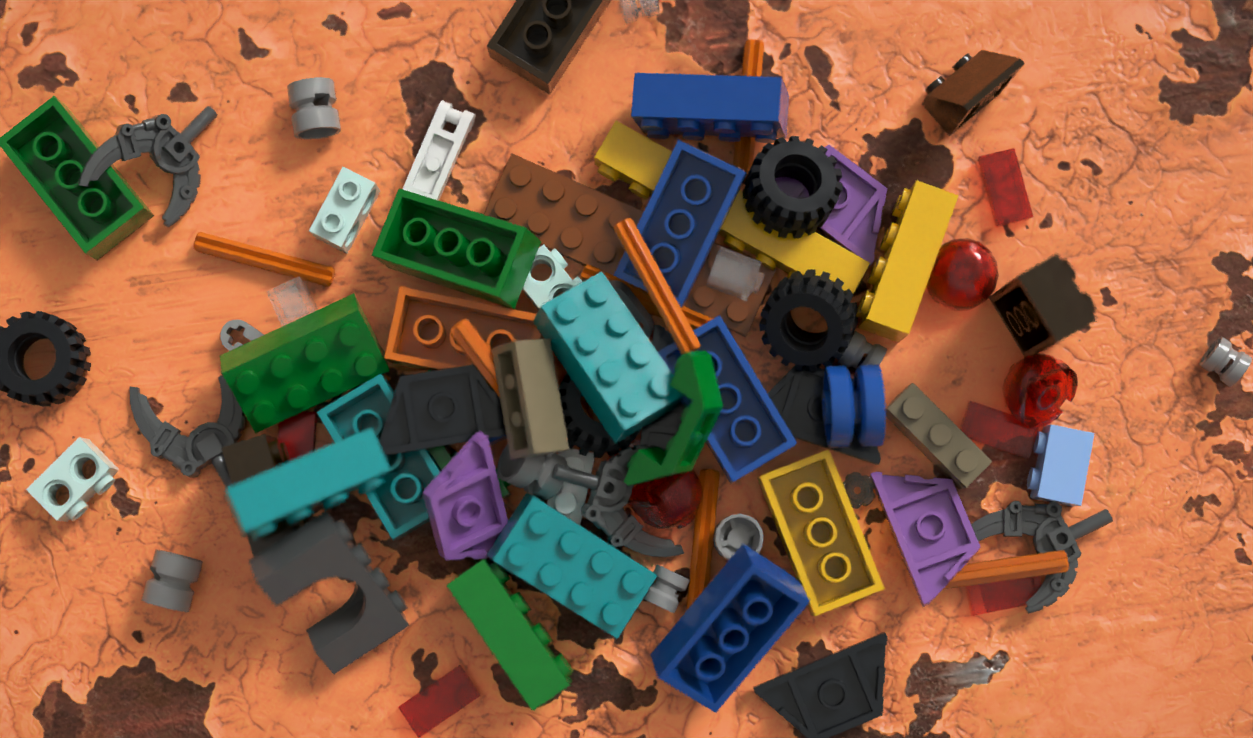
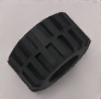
(803, 163)
(799, 345)
(67, 368)
(582, 429)

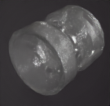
(632, 13)

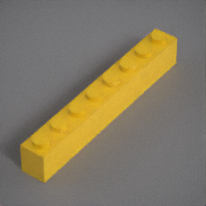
(641, 162)

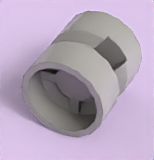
(313, 106)
(531, 473)
(734, 532)
(172, 581)

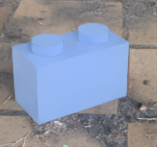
(1060, 465)

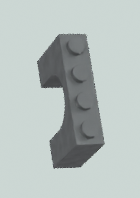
(325, 551)

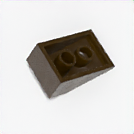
(970, 87)

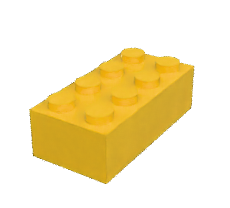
(908, 261)
(820, 532)

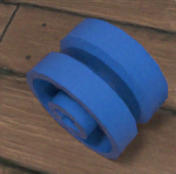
(853, 405)

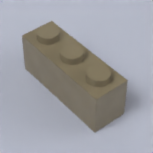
(530, 398)
(937, 436)

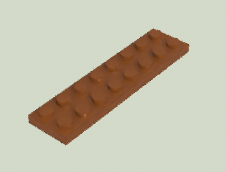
(582, 229)

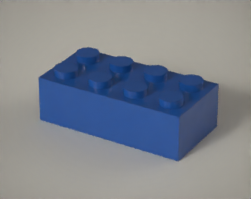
(710, 106)
(685, 217)
(749, 424)
(729, 628)

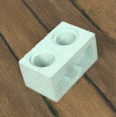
(345, 210)
(559, 281)
(68, 471)

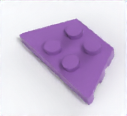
(858, 211)
(466, 503)
(927, 528)

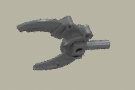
(167, 149)
(202, 445)
(607, 501)
(1049, 534)

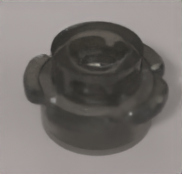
(866, 485)

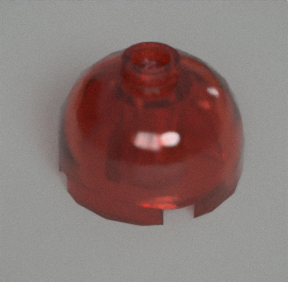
(963, 275)
(1038, 388)
(668, 500)

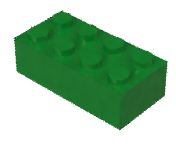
(51, 153)
(456, 248)
(303, 363)
(510, 633)

